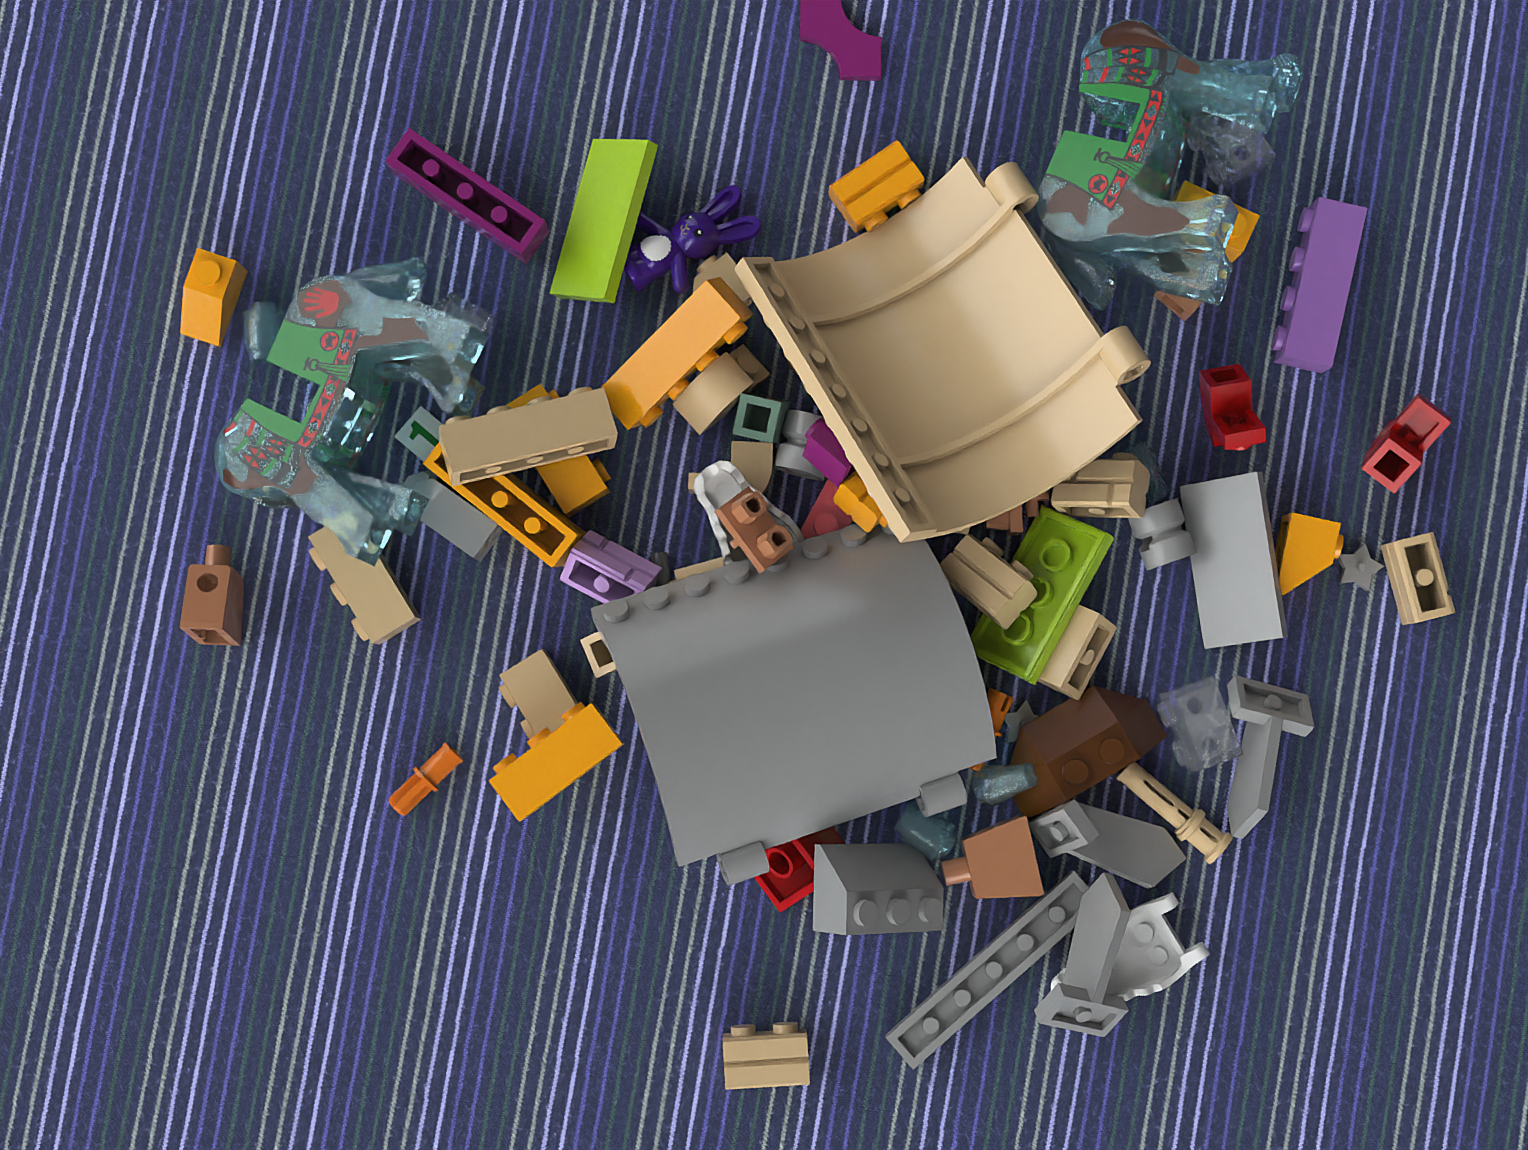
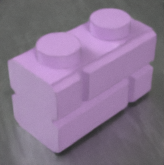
(607, 569)

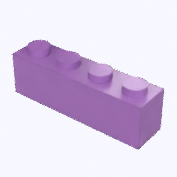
(1319, 285)

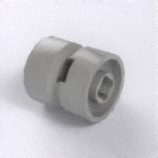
(789, 454)
(1162, 534)

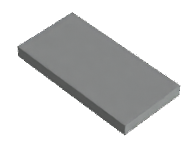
(1234, 561)

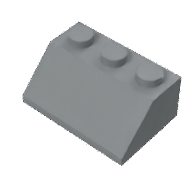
(875, 890)

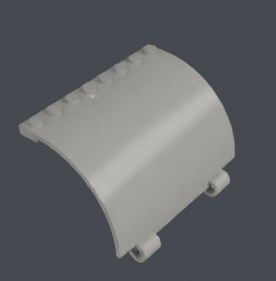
(800, 693)

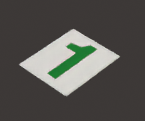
(420, 433)

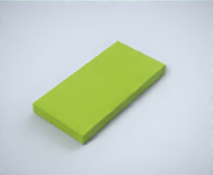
(603, 219)
(1063, 561)

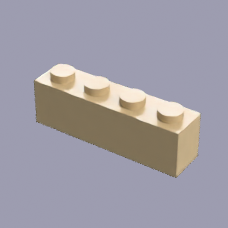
(527, 435)

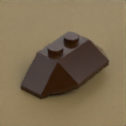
(1082, 745)

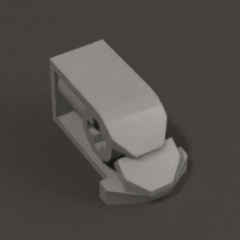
(454, 516)

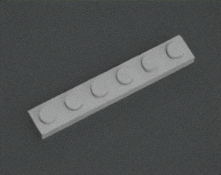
(989, 972)

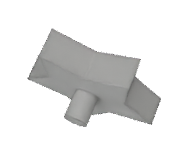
(1358, 567)
(1018, 719)

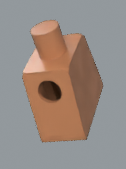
(213, 600)
(997, 861)

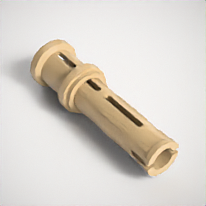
(1189, 823)

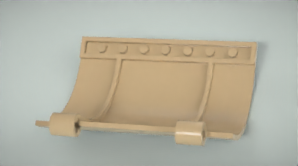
(951, 354)

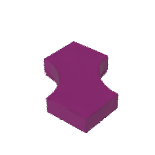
(851, 49)

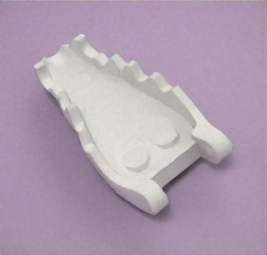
(716, 487)
(1149, 952)

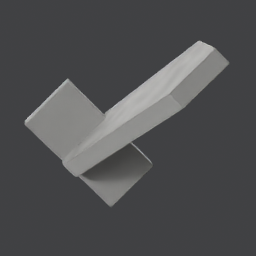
(1267, 713)
(1108, 840)
(1082, 999)

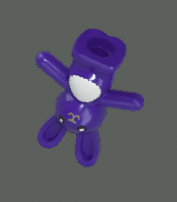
(691, 237)

